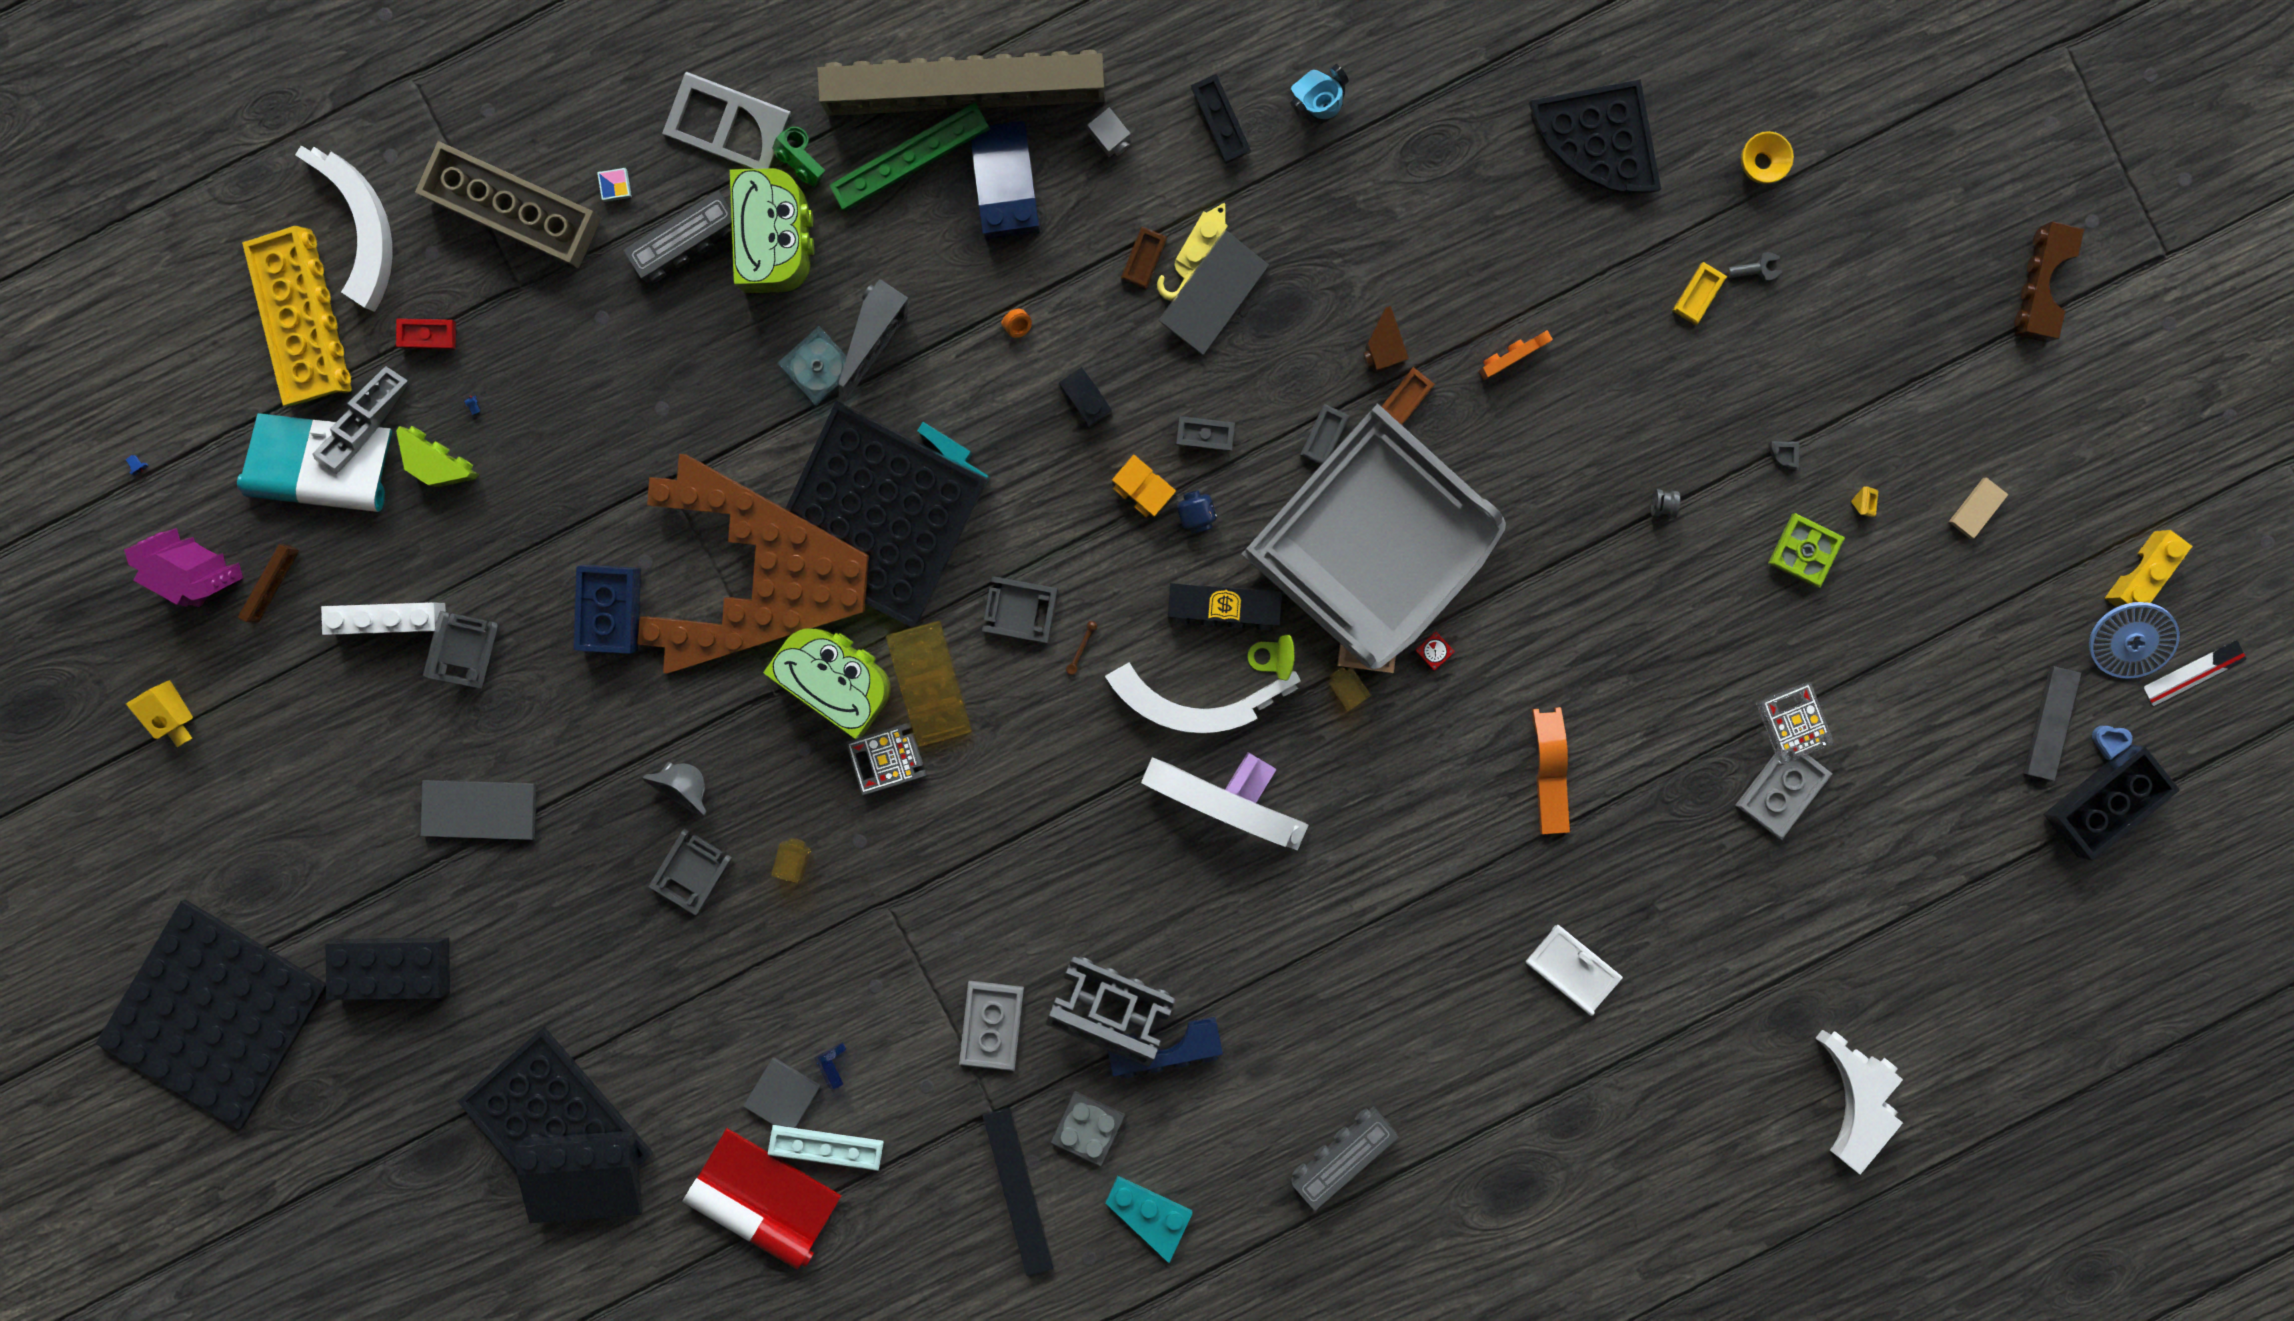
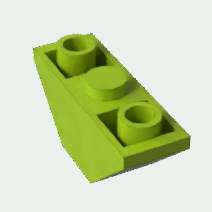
(431, 461)

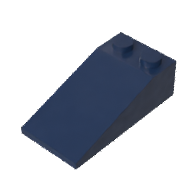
(1005, 181)

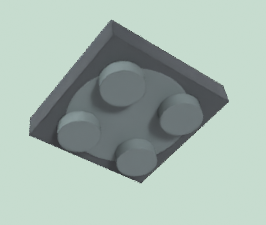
(1087, 1128)

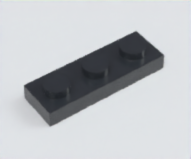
(1220, 118)

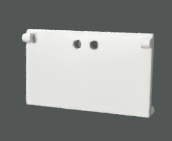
(1579, 977)

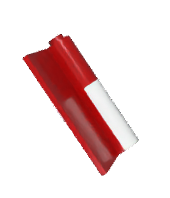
(762, 1199)

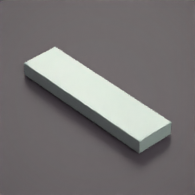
(825, 1147)

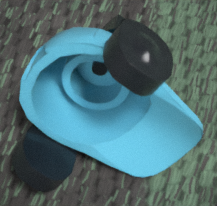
(1319, 95)

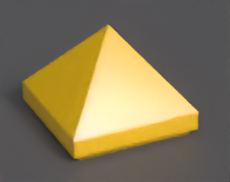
(1866, 501)

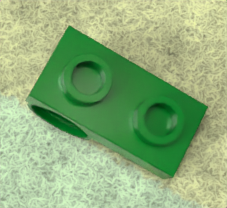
(804, 165)

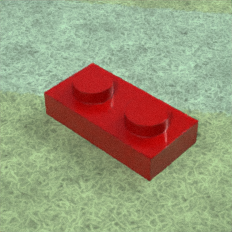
(426, 333)

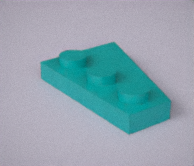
(1150, 1215)

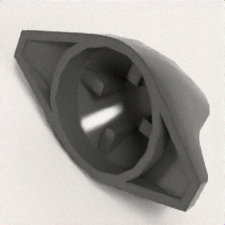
(681, 784)

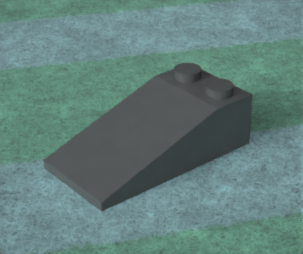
(878, 321)

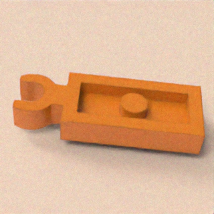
(1516, 352)

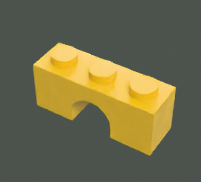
(2161, 557)

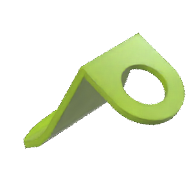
(1281, 657)

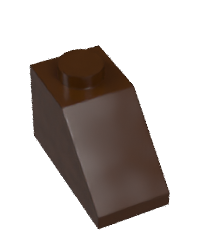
(1385, 344)

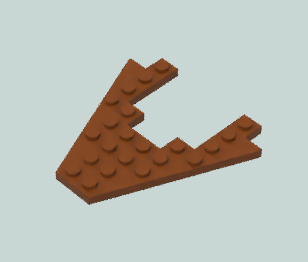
(798, 577)

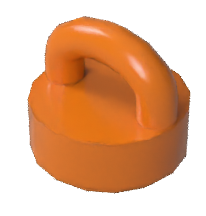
(1017, 323)

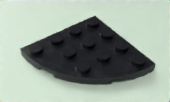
(1601, 136)

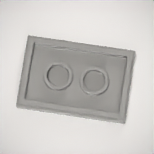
(1783, 793)
(991, 1025)

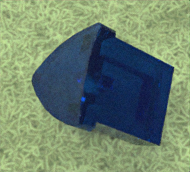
(827, 1066)

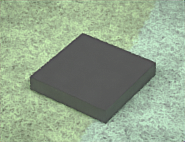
(781, 1095)

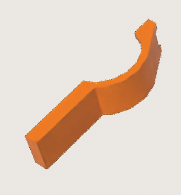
(1552, 772)

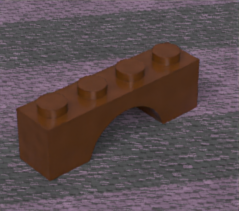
(2039, 314)

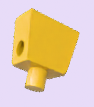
(163, 713)

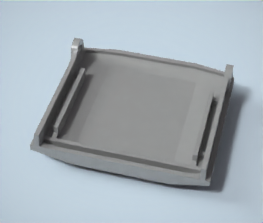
(1377, 540)

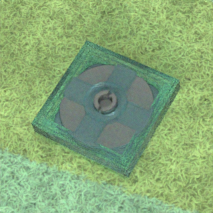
(815, 365)

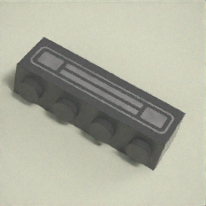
(681, 238)
(1343, 1158)

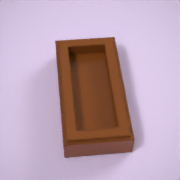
(1407, 395)

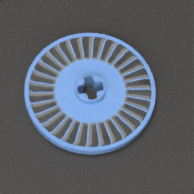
(2111, 637)

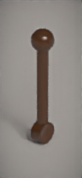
(1091, 627)

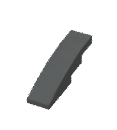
(361, 420)

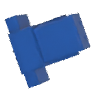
(471, 403)
(136, 465)

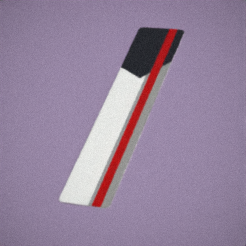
(2195, 673)

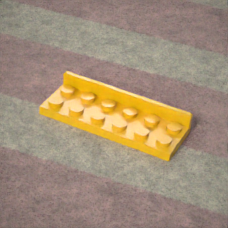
(297, 315)

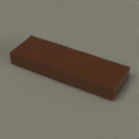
(268, 583)

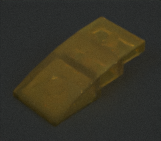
(929, 683)

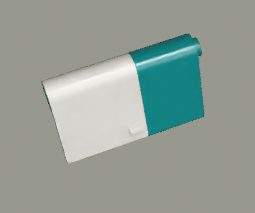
(284, 469)

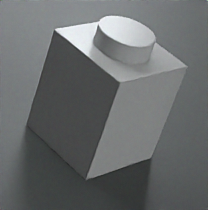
(1109, 133)

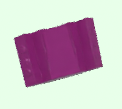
(180, 568)

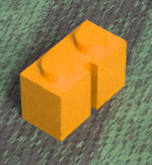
(1143, 487)

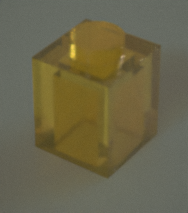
(1348, 688)
(791, 860)

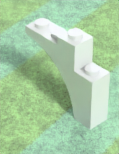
(1867, 1118)

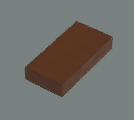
(1144, 258)

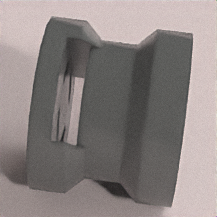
(1665, 503)

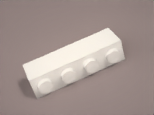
(380, 618)

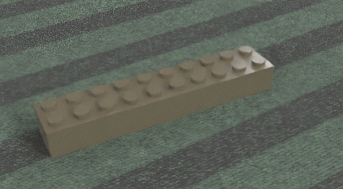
(959, 83)

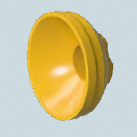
(1778, 151)

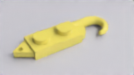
(1196, 247)

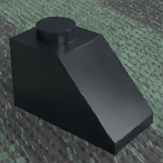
(1086, 398)

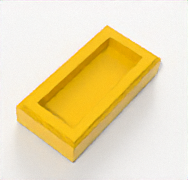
(1699, 293)

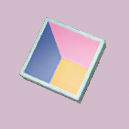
(614, 184)

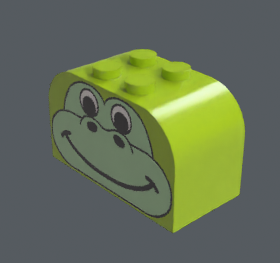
(769, 231)
(832, 678)

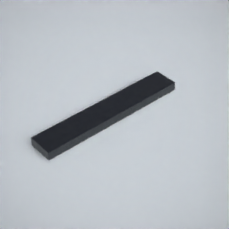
(1018, 1191)

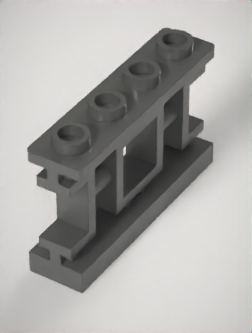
(1104, 1031)

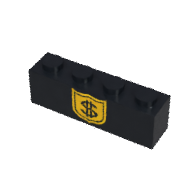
(1224, 604)

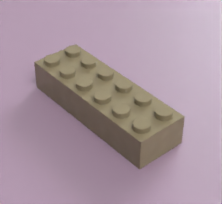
(508, 204)

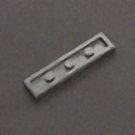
(2052, 723)

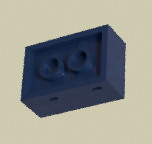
(607, 608)

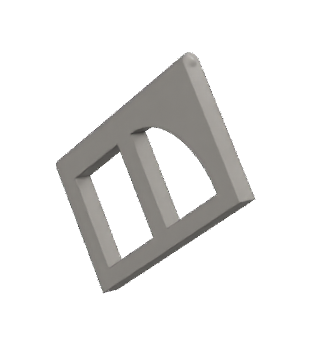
(770, 118)

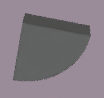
(1785, 454)

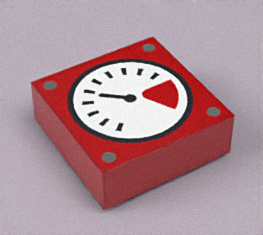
(1434, 650)

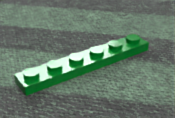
(909, 157)

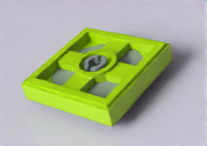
(1806, 550)

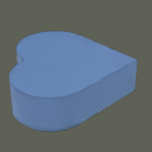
(2111, 740)

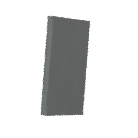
(1213, 292)
(478, 809)

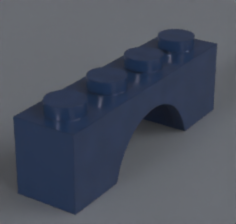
(1199, 1042)

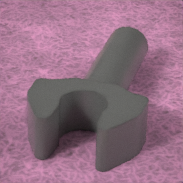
(1756, 268)

